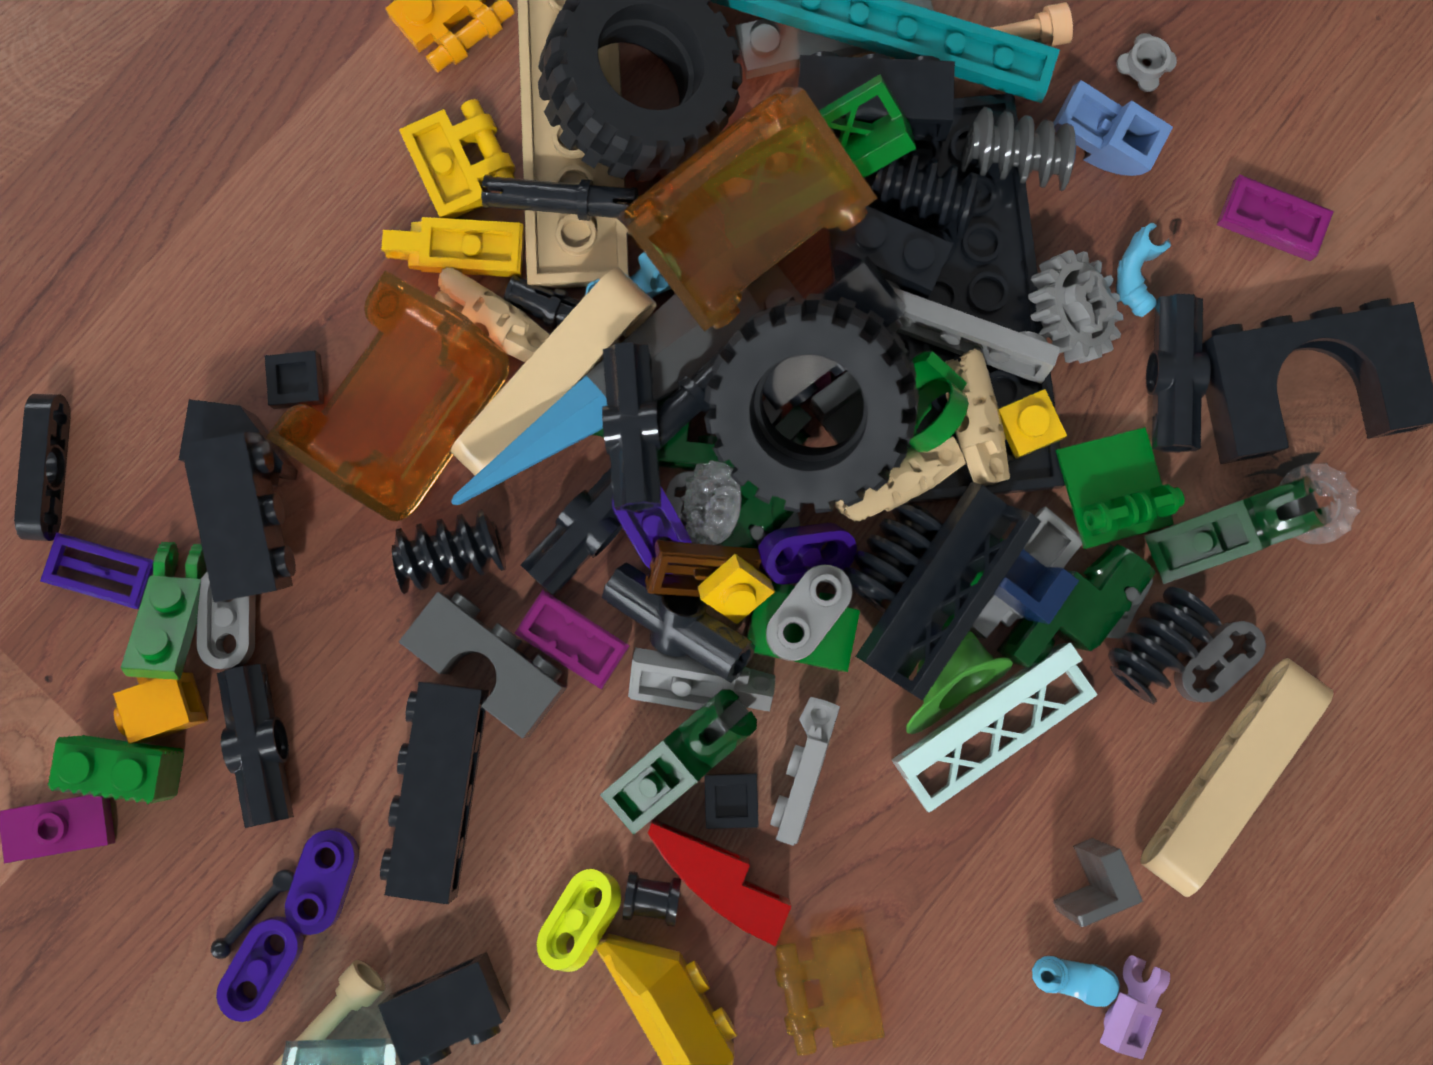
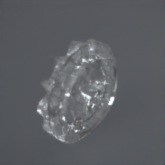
(1339, 512)
(717, 519)

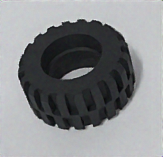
(605, 124)
(795, 470)

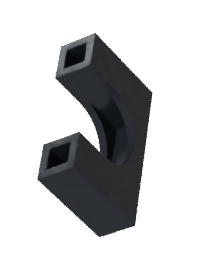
(1375, 345)

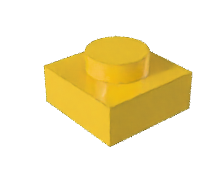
(1031, 424)
(735, 589)

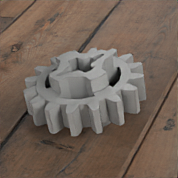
(1076, 306)

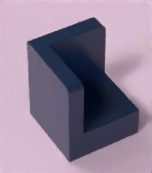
(1035, 589)

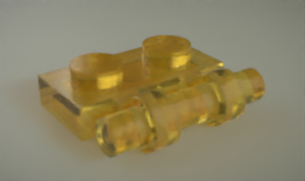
(845, 986)

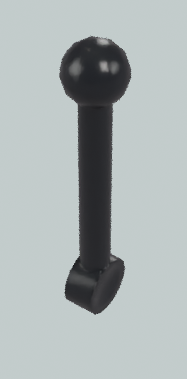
(281, 882)

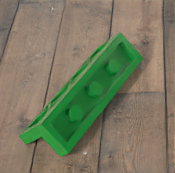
(875, 143)

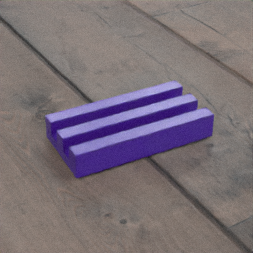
(57, 558)

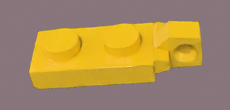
(463, 244)

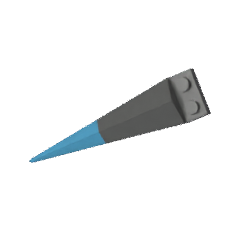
(676, 351)

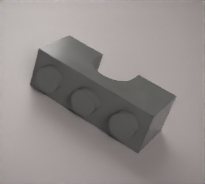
(451, 631)

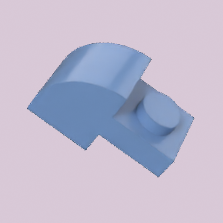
(1113, 135)

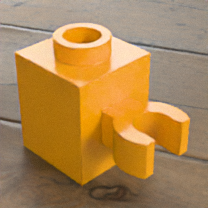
(158, 708)

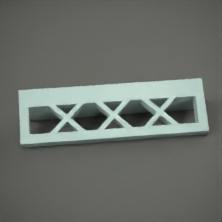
(983, 713)

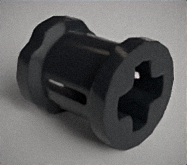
(651, 898)

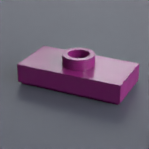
(1275, 218)
(572, 639)
(56, 827)

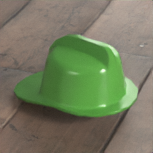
(964, 675)

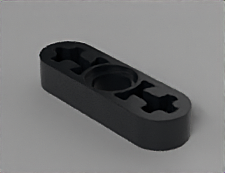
(42, 467)

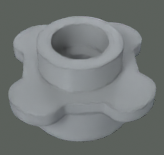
(1156, 52)

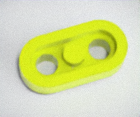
(578, 917)

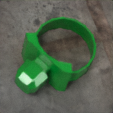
(933, 380)

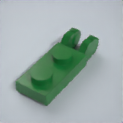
(166, 616)

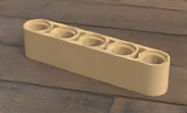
(572, 350)
(1236, 777)

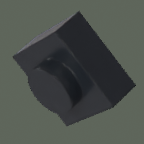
(294, 379)
(731, 800)

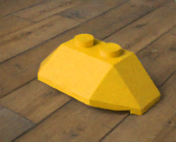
(669, 1002)

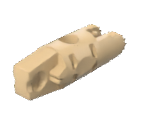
(492, 314)
(981, 431)
(915, 476)

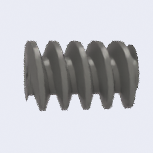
(1021, 147)

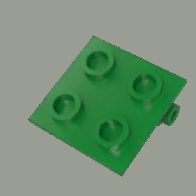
(1117, 488)

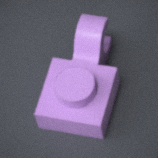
(1134, 1015)

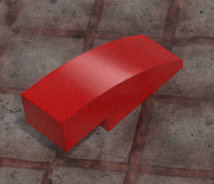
(719, 881)

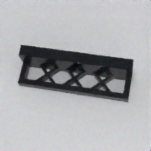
(943, 587)

